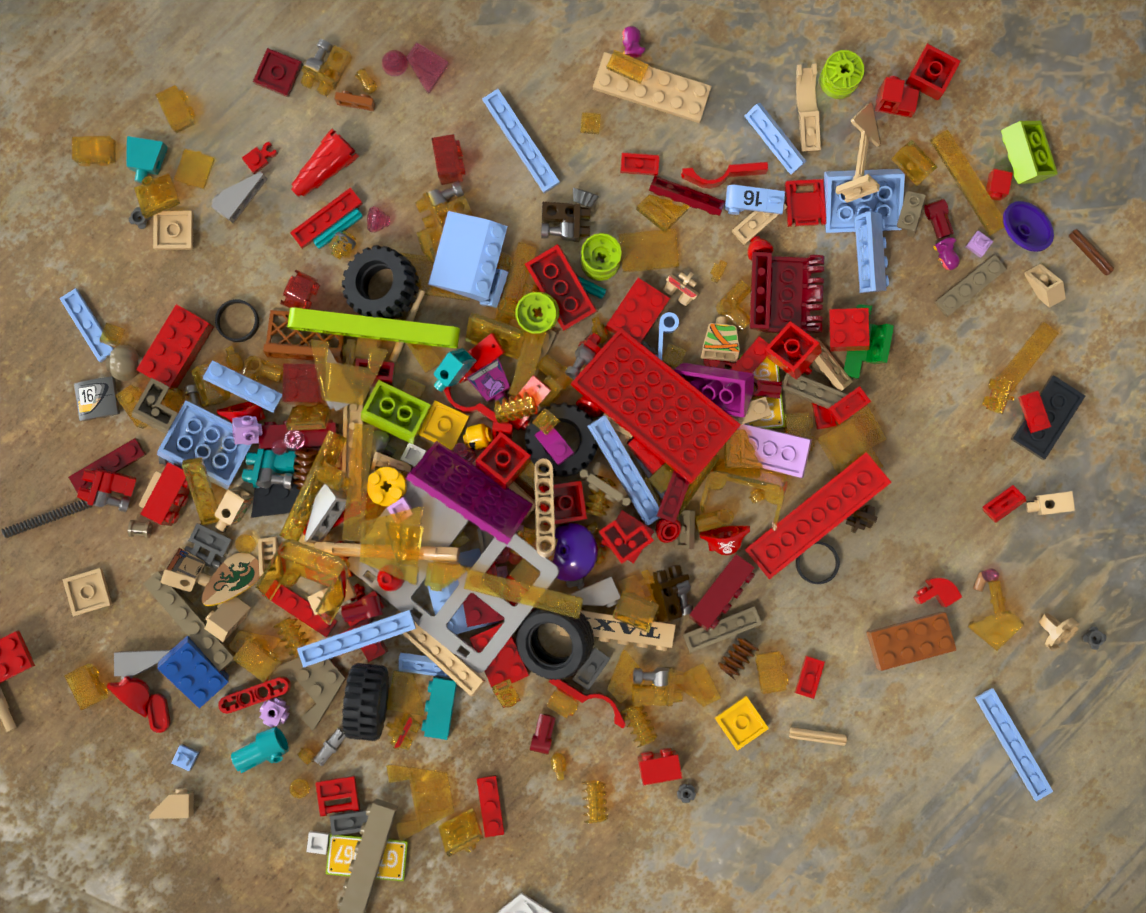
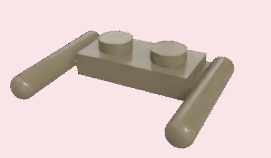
(610, 493)

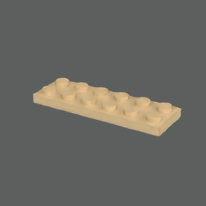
(657, 90)

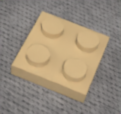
(173, 230)
(87, 592)

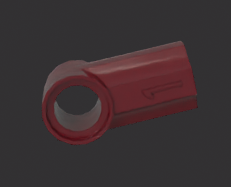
(937, 213)
(767, 389)
(365, 608)
(542, 738)

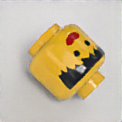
(478, 436)

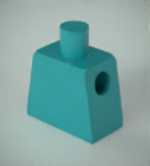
(144, 156)
(453, 368)

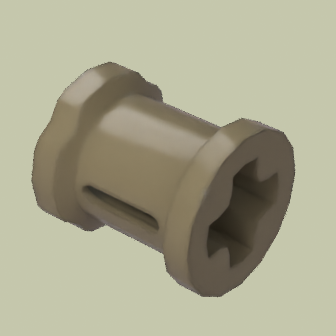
(139, 529)

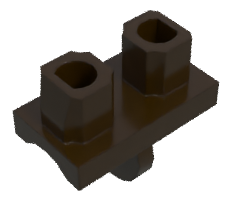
(862, 519)

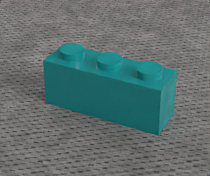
(439, 708)

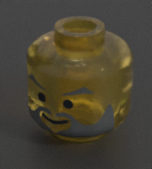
(342, 245)

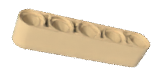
(548, 499)

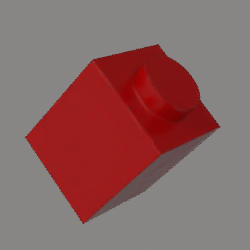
(998, 184)

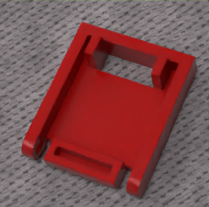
(805, 207)

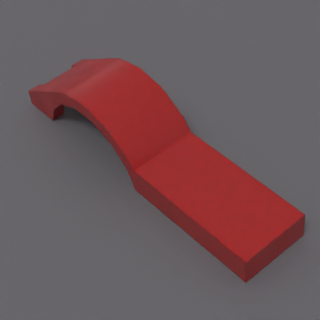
(732, 171)
(479, 407)
(580, 696)

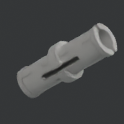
(329, 747)

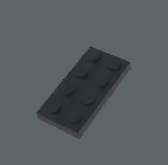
(1060, 405)

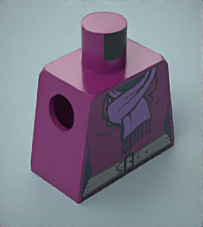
(491, 382)

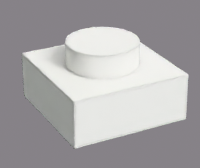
(413, 454)
(318, 842)

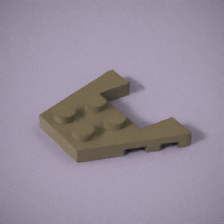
(319, 681)

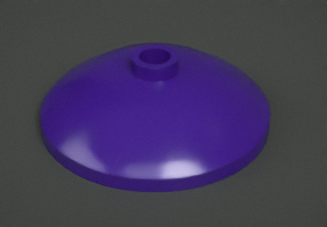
(1028, 226)
(580, 551)

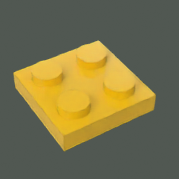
(443, 425)
(741, 723)

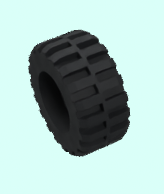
(365, 267)
(587, 447)
(365, 702)

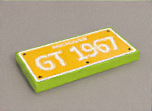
(770, 372)
(342, 852)

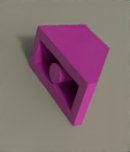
(555, 446)

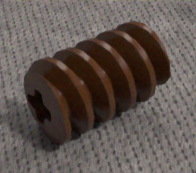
(305, 461)
(737, 657)

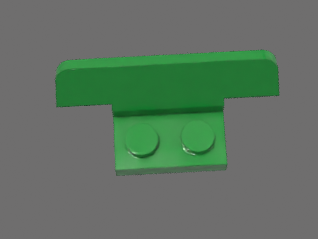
(879, 347)

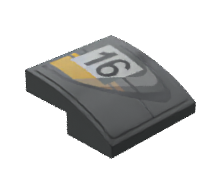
(96, 398)

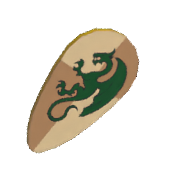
(231, 579)

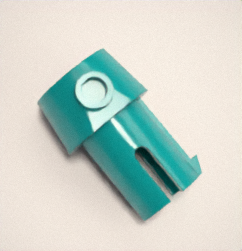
(268, 746)

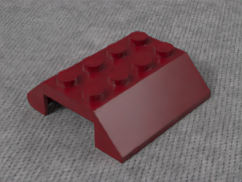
(785, 292)

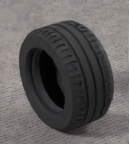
(542, 662)

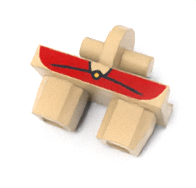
(688, 293)

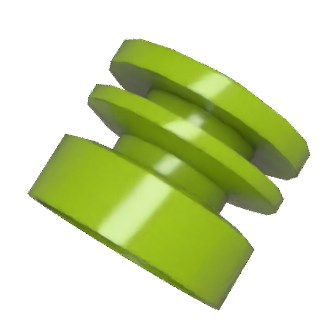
(836, 83)
(606, 248)
(526, 315)

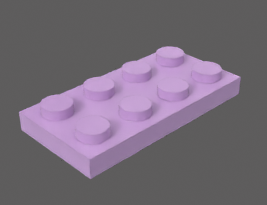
(779, 450)

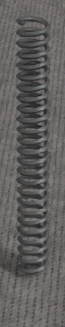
(44, 519)

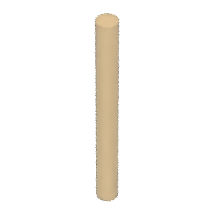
(410, 317)

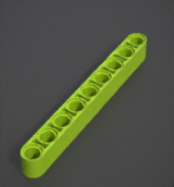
(373, 328)

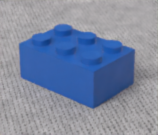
(192, 672)

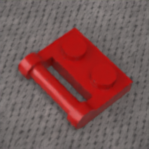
(337, 789)

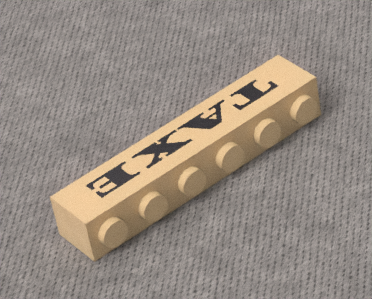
(607, 628)

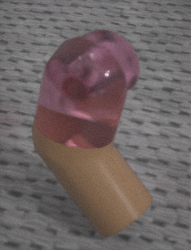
(985, 576)

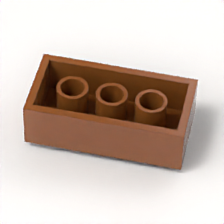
(911, 641)

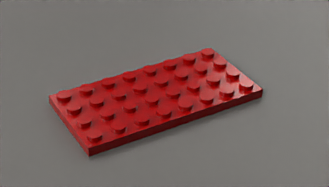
(655, 405)

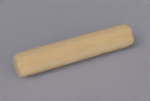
(818, 736)

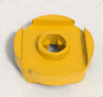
(376, 482)

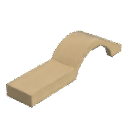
(808, 109)

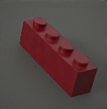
(313, 437)
(722, 592)

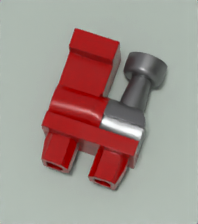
(584, 354)
(102, 486)

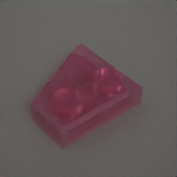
(426, 66)

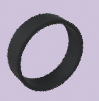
(219, 312)
(837, 564)

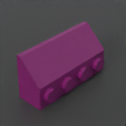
(724, 387)

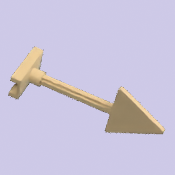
(861, 184)

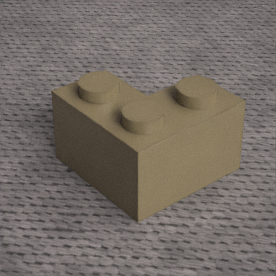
(150, 407)

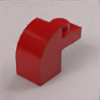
(941, 588)

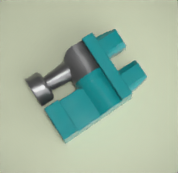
(268, 463)

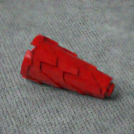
(327, 160)

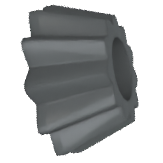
(584, 197)

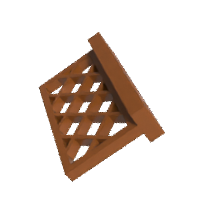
(298, 351)

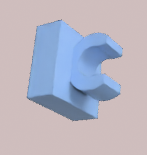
(185, 757)

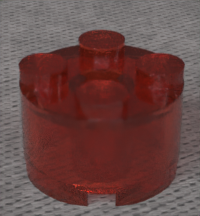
(300, 290)

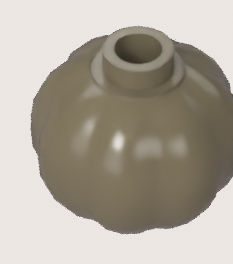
(123, 362)

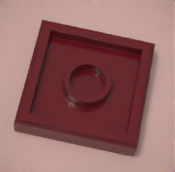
(277, 72)

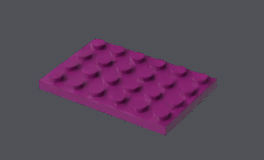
(470, 492)

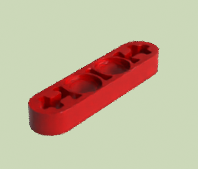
(255, 697)

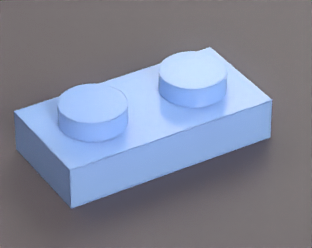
(496, 289)

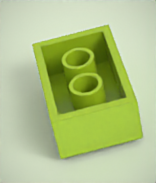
(1029, 152)
(395, 412)

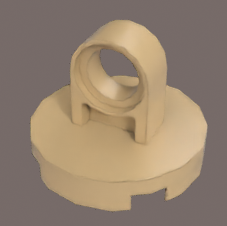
(1058, 631)

